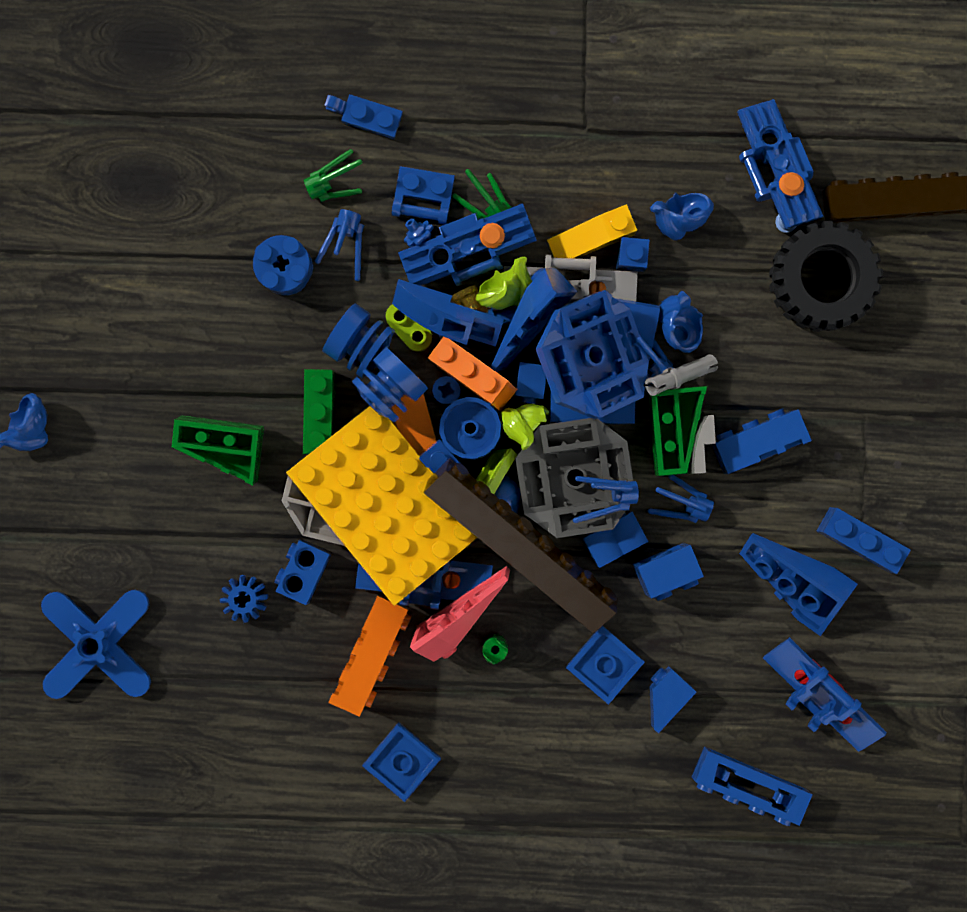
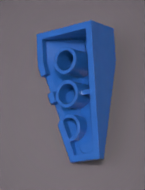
(543, 296)

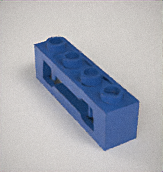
(792, 807)

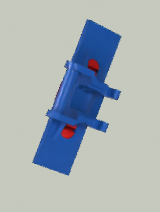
(823, 696)

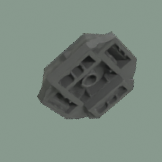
(544, 469)

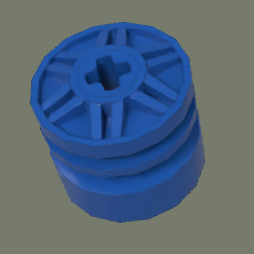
(356, 339)
(389, 385)

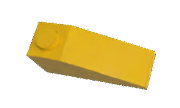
(594, 234)

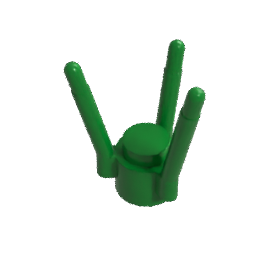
(319, 184)
(495, 206)

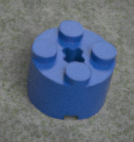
(296, 273)

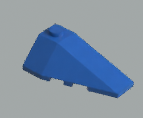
(807, 585)

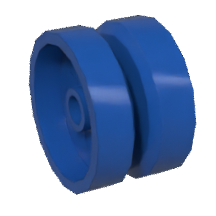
(477, 413)

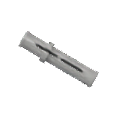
(675, 377)

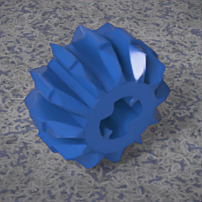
(237, 590)

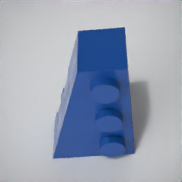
(760, 440)

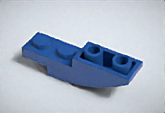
(450, 320)

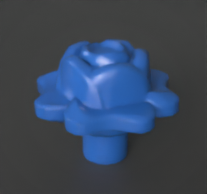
(417, 232)

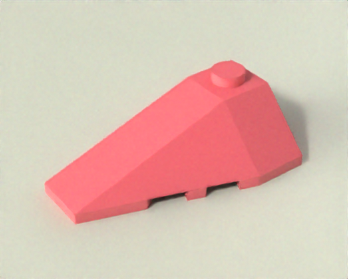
(445, 629)

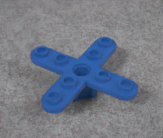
(107, 633)

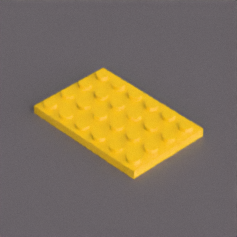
(373, 499)

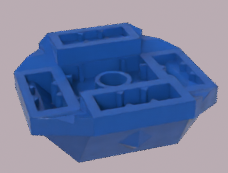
(617, 360)

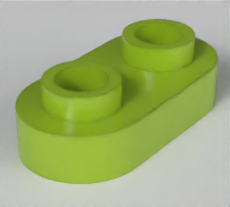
(406, 329)

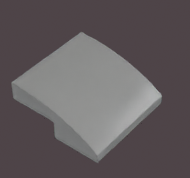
(704, 436)

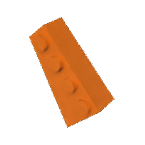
(369, 656)

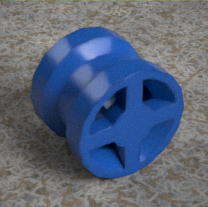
(447, 394)

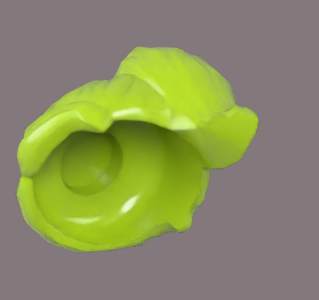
(505, 288)
(522, 421)

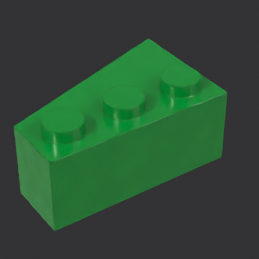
(673, 427)
(223, 444)

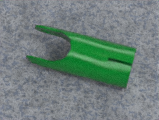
(495, 640)

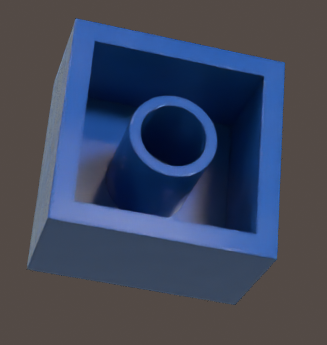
(668, 571)

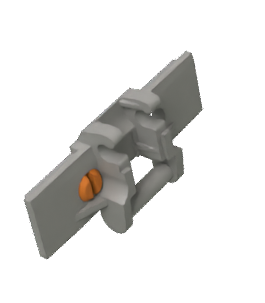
(618, 283)

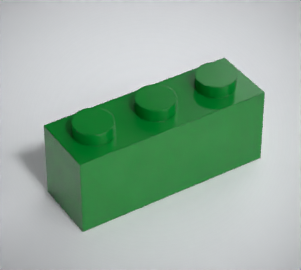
(318, 408)

